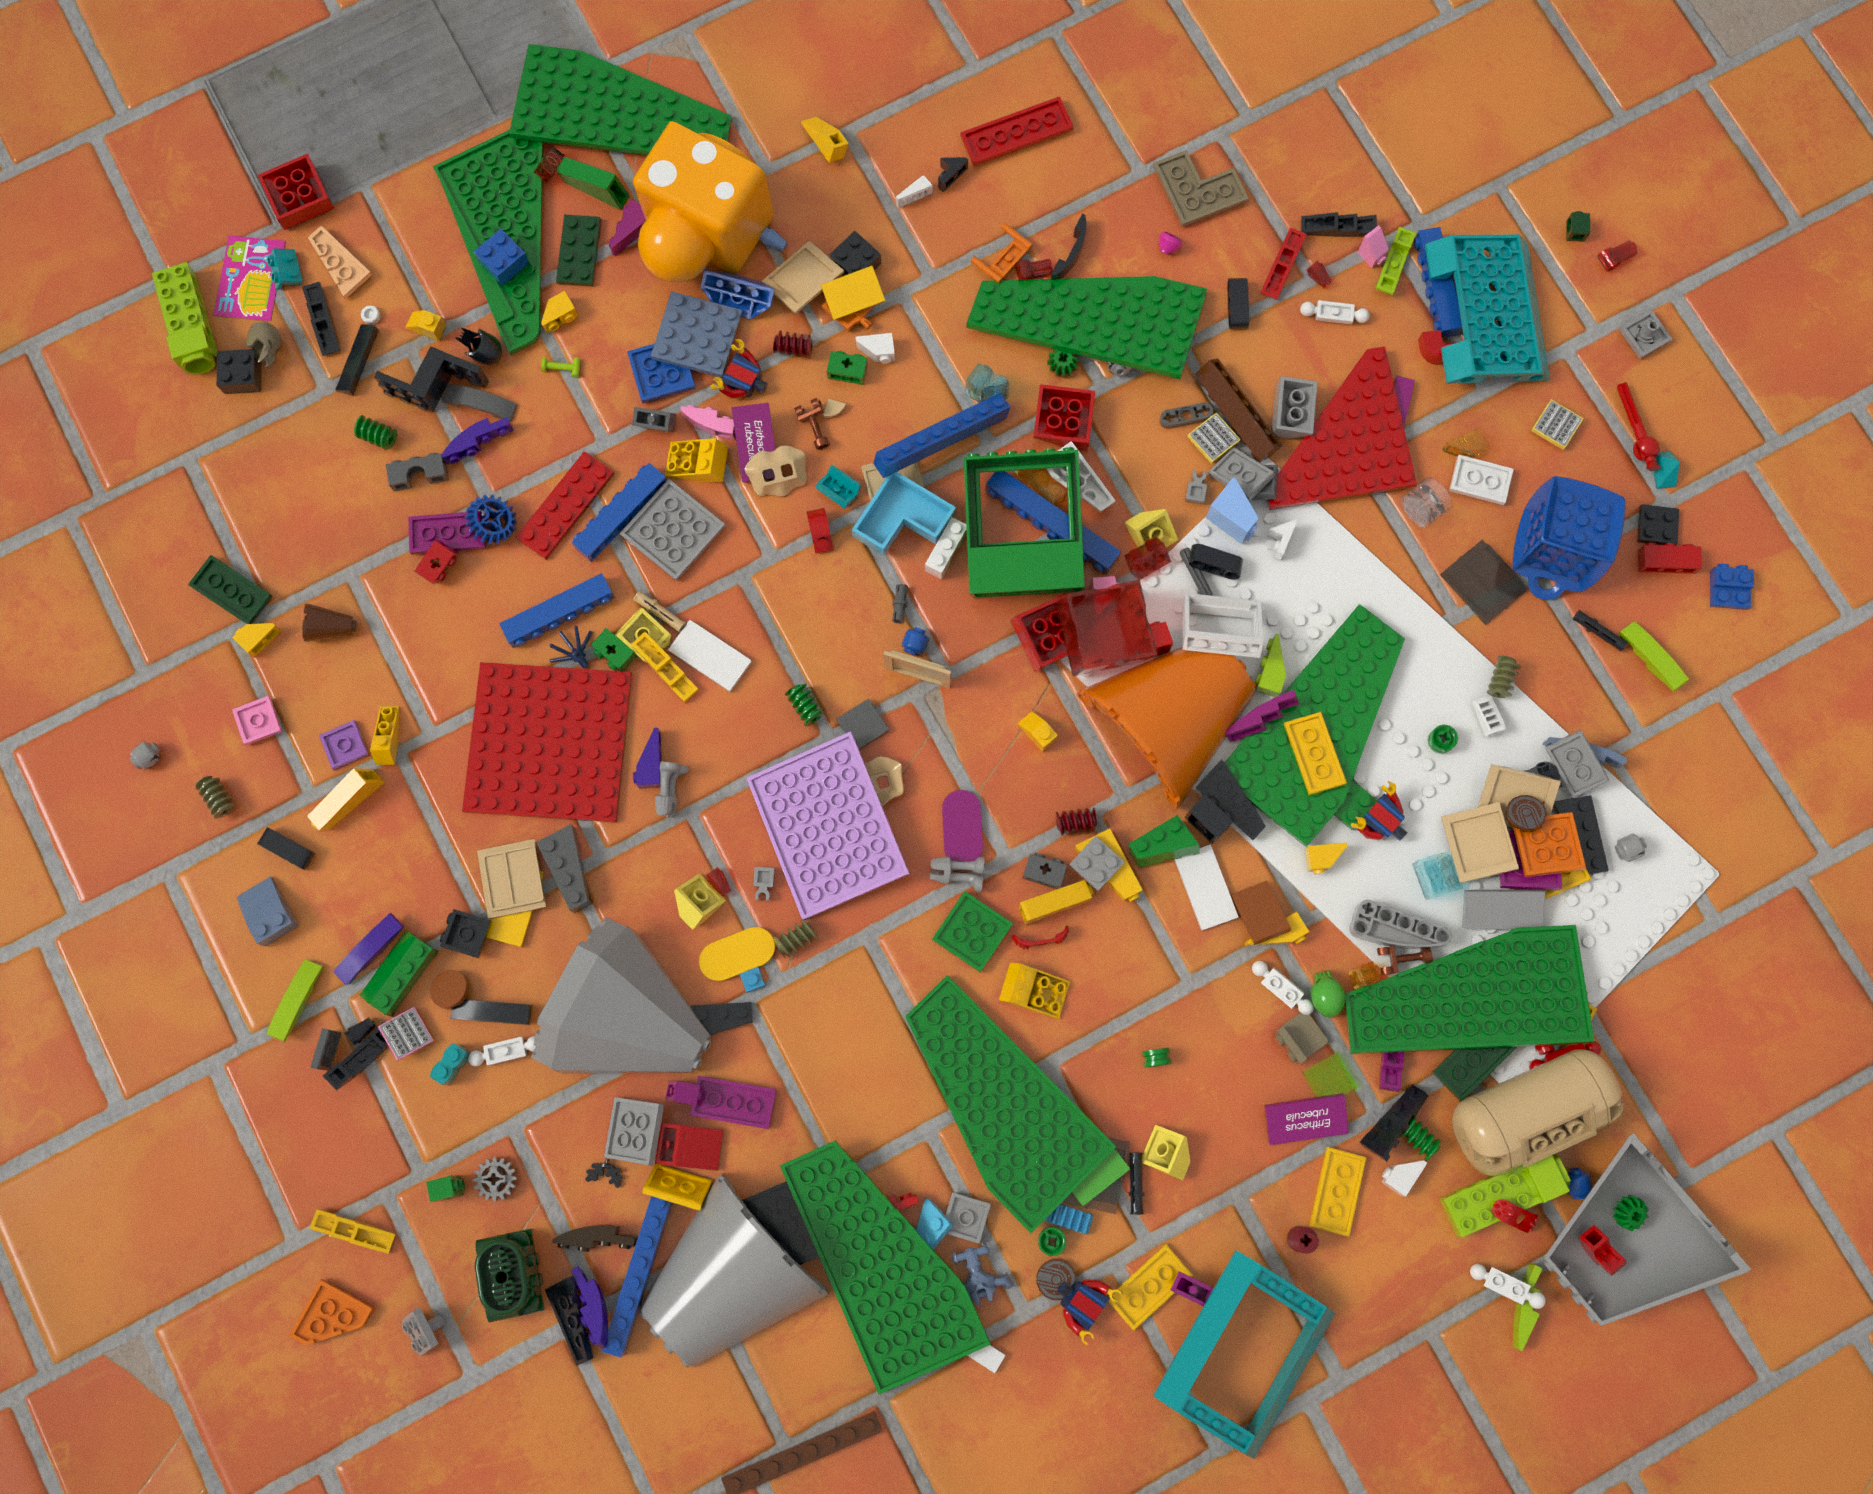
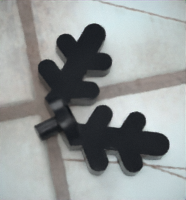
(611, 1171)

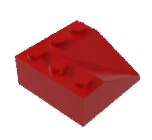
(295, 191)
(1064, 416)
(1041, 634)

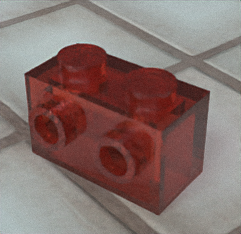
(1147, 558)

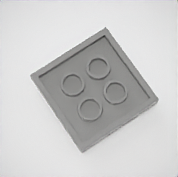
(634, 1131)

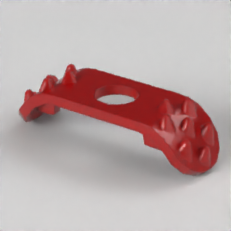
(1025, 944)
(1509, 1213)

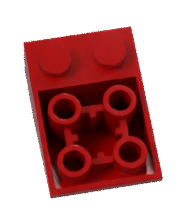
(689, 1146)

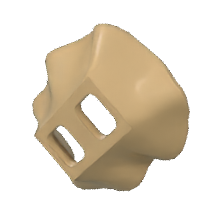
(780, 485)
(892, 769)

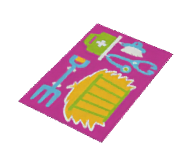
(246, 279)

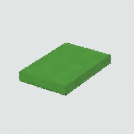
(1101, 1177)

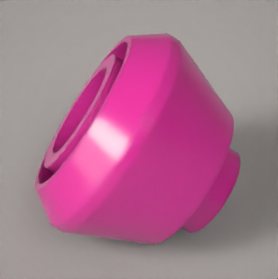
(1169, 243)

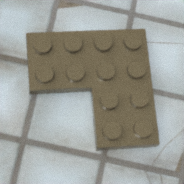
(1197, 198)

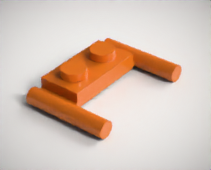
(1008, 258)

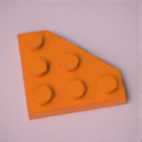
(329, 1314)

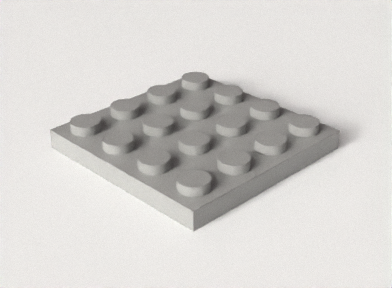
(672, 530)

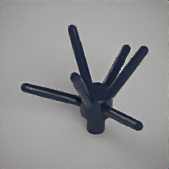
(577, 653)

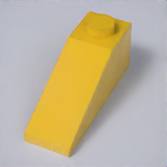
(1297, 933)

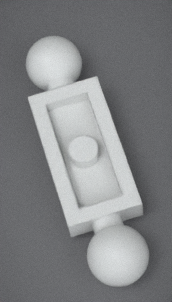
(1335, 312)
(1282, 987)
(502, 1051)
(1507, 1286)

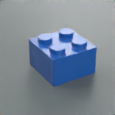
(501, 257)

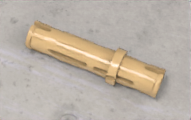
(641, 598)

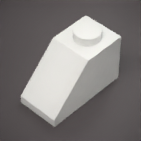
(877, 347)
(1402, 1176)

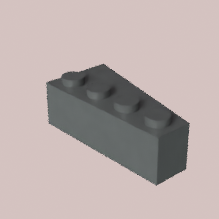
(565, 863)

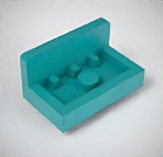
(284, 267)
(839, 487)

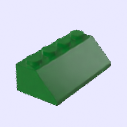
(398, 973)

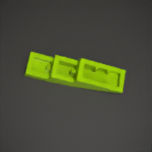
(1654, 656)
(293, 1001)
(1524, 1315)

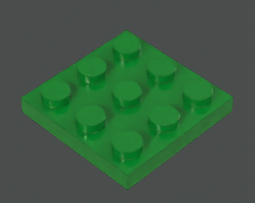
(972, 931)

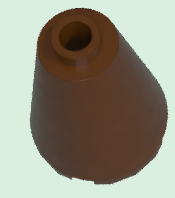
(326, 623)

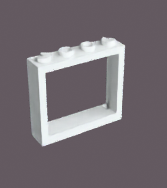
(1218, 642)

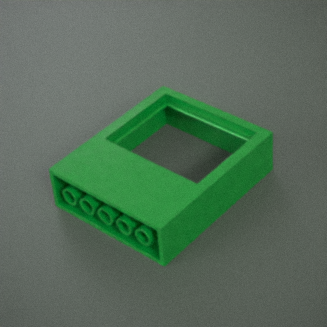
(1024, 565)

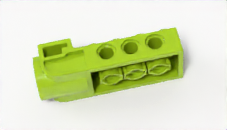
(185, 319)
(1471, 1206)

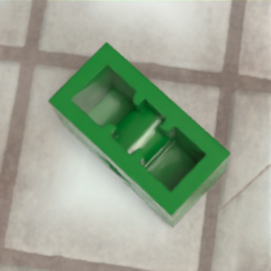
(853, 374)
(608, 641)
(445, 1188)

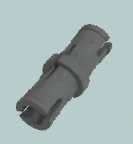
(900, 603)

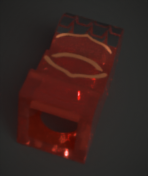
(549, 163)

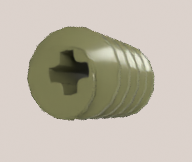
(1503, 677)
(214, 797)
(794, 938)

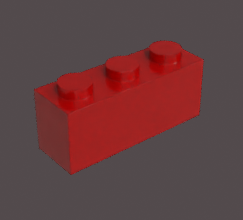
(1669, 558)

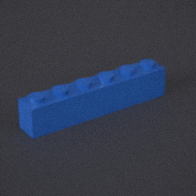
(1440, 292)
(618, 512)
(557, 610)

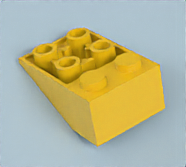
(697, 460)
(1034, 990)

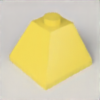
(1151, 525)
(697, 901)
(1167, 1152)

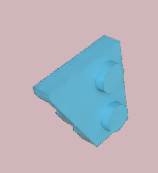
(933, 1223)

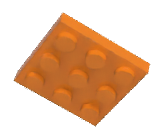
(1551, 848)

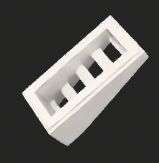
(916, 191)
(1500, 725)

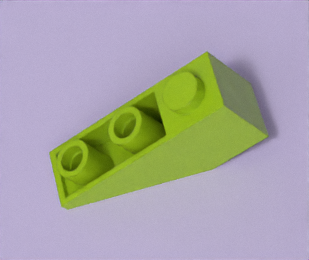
(1273, 671)

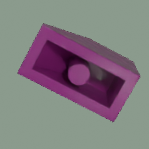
(683, 1092)
(1191, 1288)

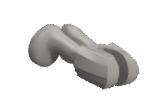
(667, 801)
(947, 875)

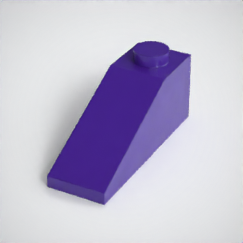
(647, 768)

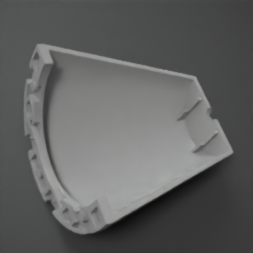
(1664, 1258)
(724, 1281)

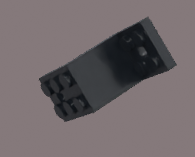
(431, 379)

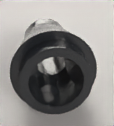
(359, 1031)

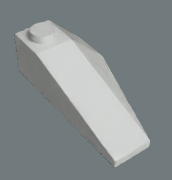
(1092, 488)

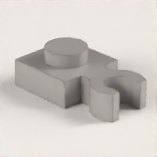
(1196, 490)
(763, 879)

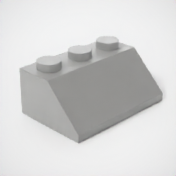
(1294, 407)

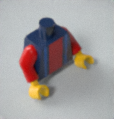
(741, 376)
(1383, 817)
(1084, 1303)

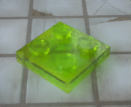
(1329, 1077)

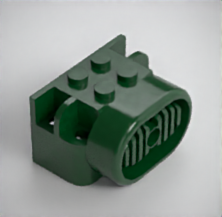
(516, 1257)

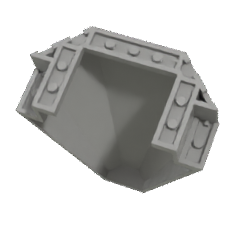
(618, 1012)

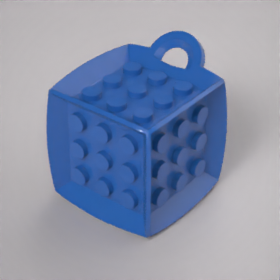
(1568, 536)

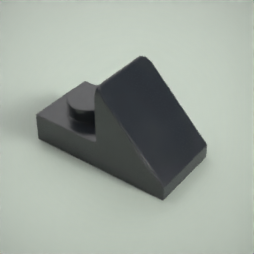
(953, 169)

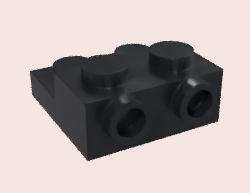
(465, 933)

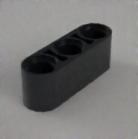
(1238, 303)
(1215, 561)
(286, 848)

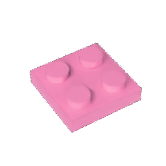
(257, 720)

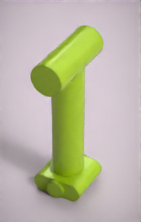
(575, 367)

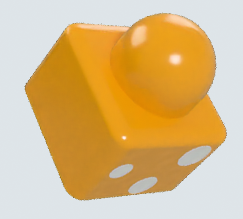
(699, 205)

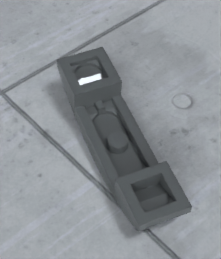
(479, 400)

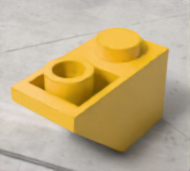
(558, 312)

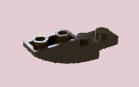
(588, 1236)

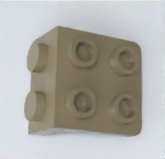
(1300, 1037)

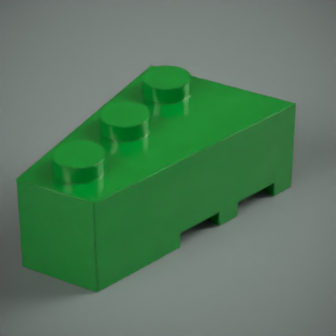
(1164, 843)

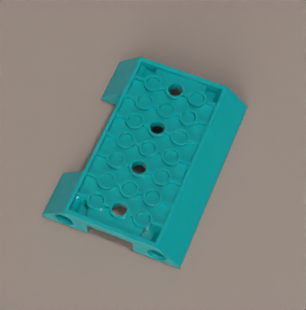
(1512, 304)

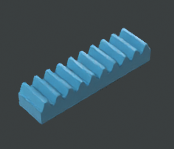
(1071, 1219)

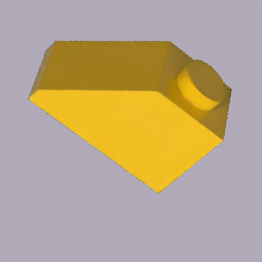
(426, 324)
(255, 636)
(1038, 731)
(1322, 856)

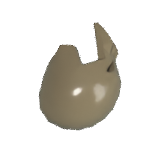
(264, 340)

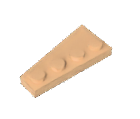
(341, 264)

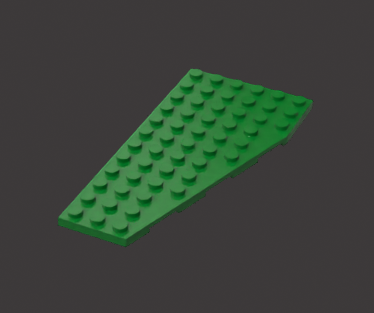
(597, 105)
(1488, 995)
(889, 1281)

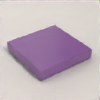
(344, 745)

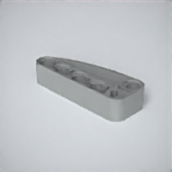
(1390, 932)

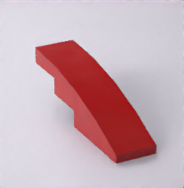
(1283, 263)

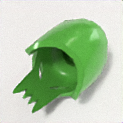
(1327, 995)

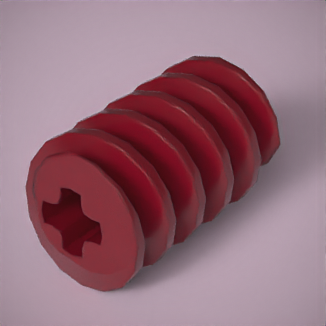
(793, 344)
(1077, 821)
(1311, 1240)

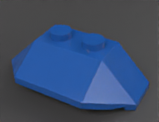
(737, 292)

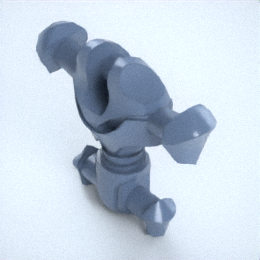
(980, 1283)

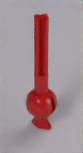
(1646, 447)

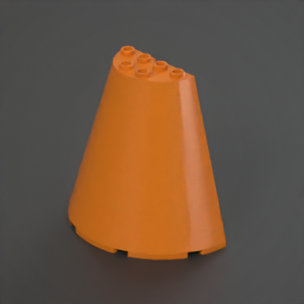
(1176, 711)

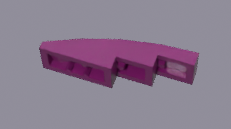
(1255, 720)
(1391, 1071)

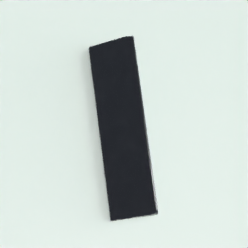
(357, 359)

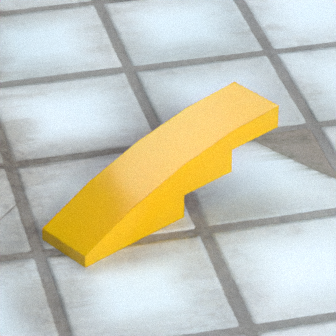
(664, 667)
(352, 1231)

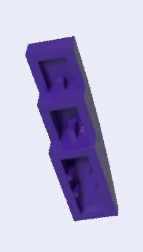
(368, 948)

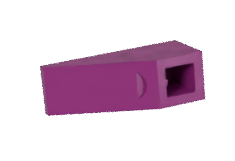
(628, 228)

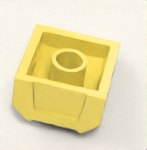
(640, 623)

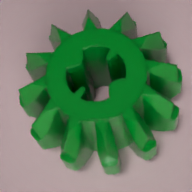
(1060, 367)
(1630, 1212)

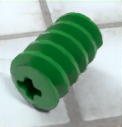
(375, 432)
(804, 704)
(1421, 1139)

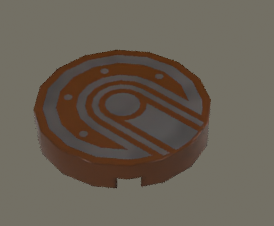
(1526, 813)
(1052, 1275)

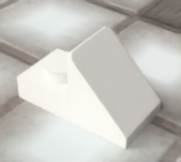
(1282, 534)

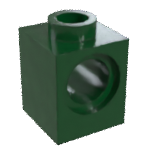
(1578, 226)

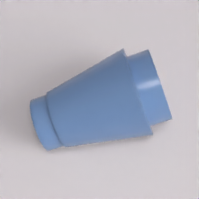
(773, 239)

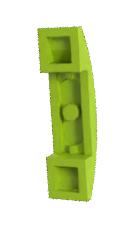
(1395, 261)

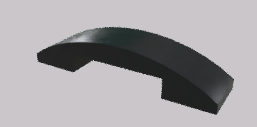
(1063, 267)
(357, 1061)

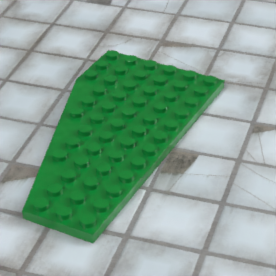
(1111, 319)
(1347, 687)
(1014, 1119)

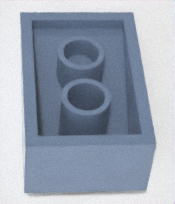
(266, 912)

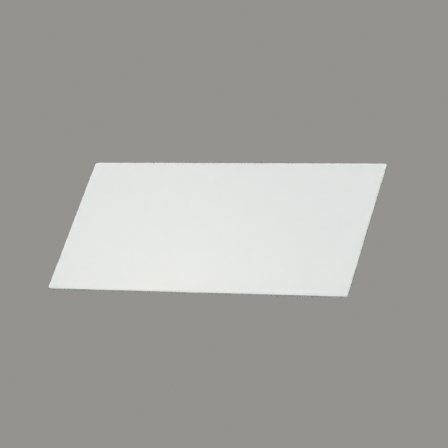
(1432, 685)

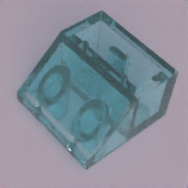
(985, 383)
(1437, 875)

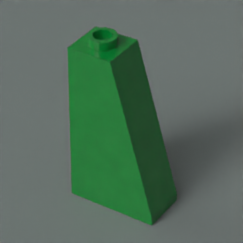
(594, 182)

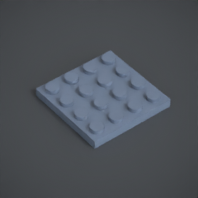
(696, 334)

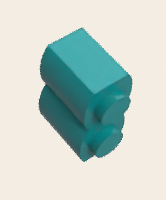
(448, 1068)

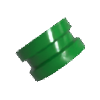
(1435, 740)
(1156, 1057)
(1058, 1247)

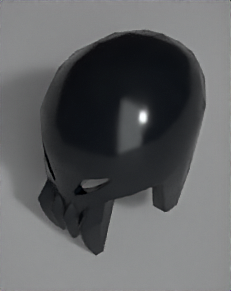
(485, 349)

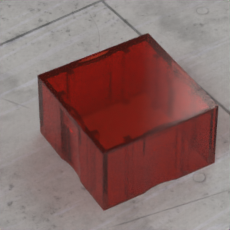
(1106, 628)

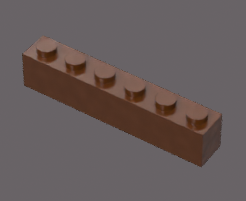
(1238, 410)

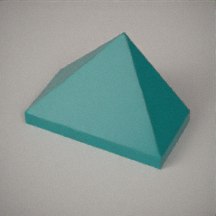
(1668, 474)

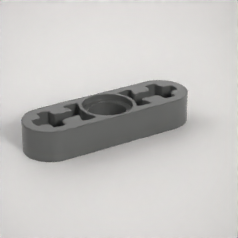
(1182, 422)

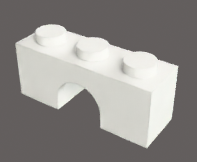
(946, 546)

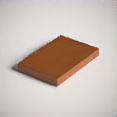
(1261, 912)

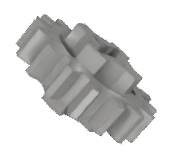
(495, 1187)

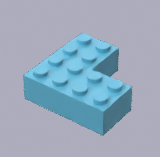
(902, 504)

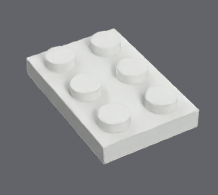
(1481, 479)

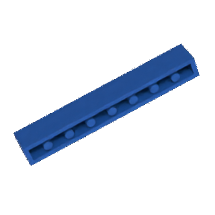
(941, 435)
(1049, 518)
(637, 1276)

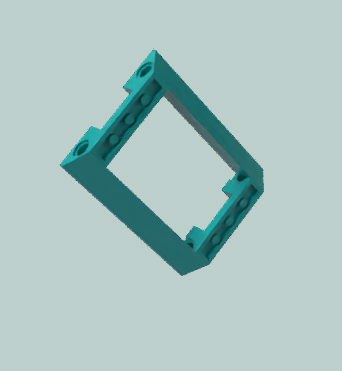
(1204, 1335)

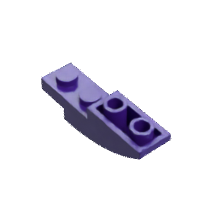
(469, 440)
(594, 1310)

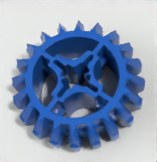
(496, 533)

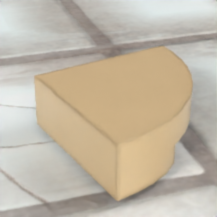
(833, 408)

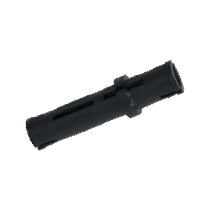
(1593, 626)
(1136, 1190)

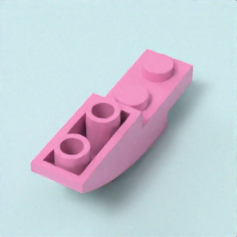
(709, 421)

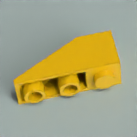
(827, 138)
(385, 737)

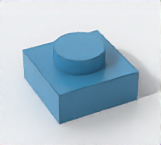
(752, 979)

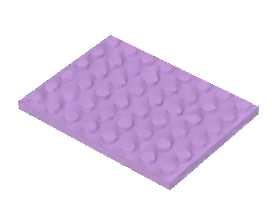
(827, 826)

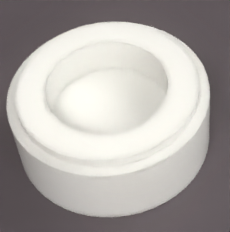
(370, 315)

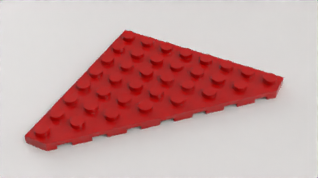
(1354, 442)

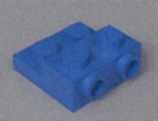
(1731, 587)

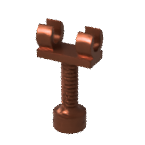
(820, 442)
(1425, 955)

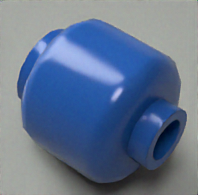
(915, 641)
(1580, 1183)

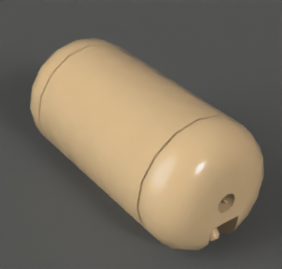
(1538, 1112)

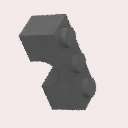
(401, 472)

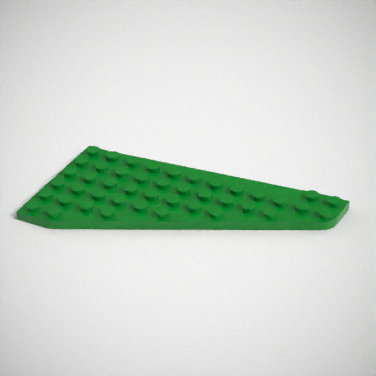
(497, 190)

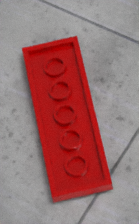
(1016, 131)
(565, 505)

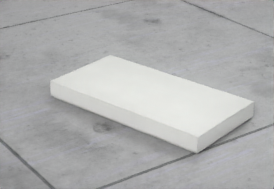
(710, 656)
(1206, 888)

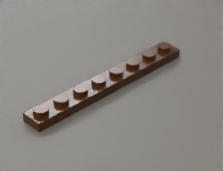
(801, 1454)

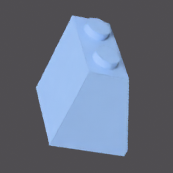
(1233, 513)

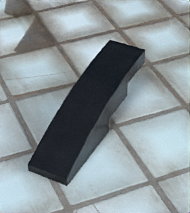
(1338, 225)
(321, 318)
(492, 1012)

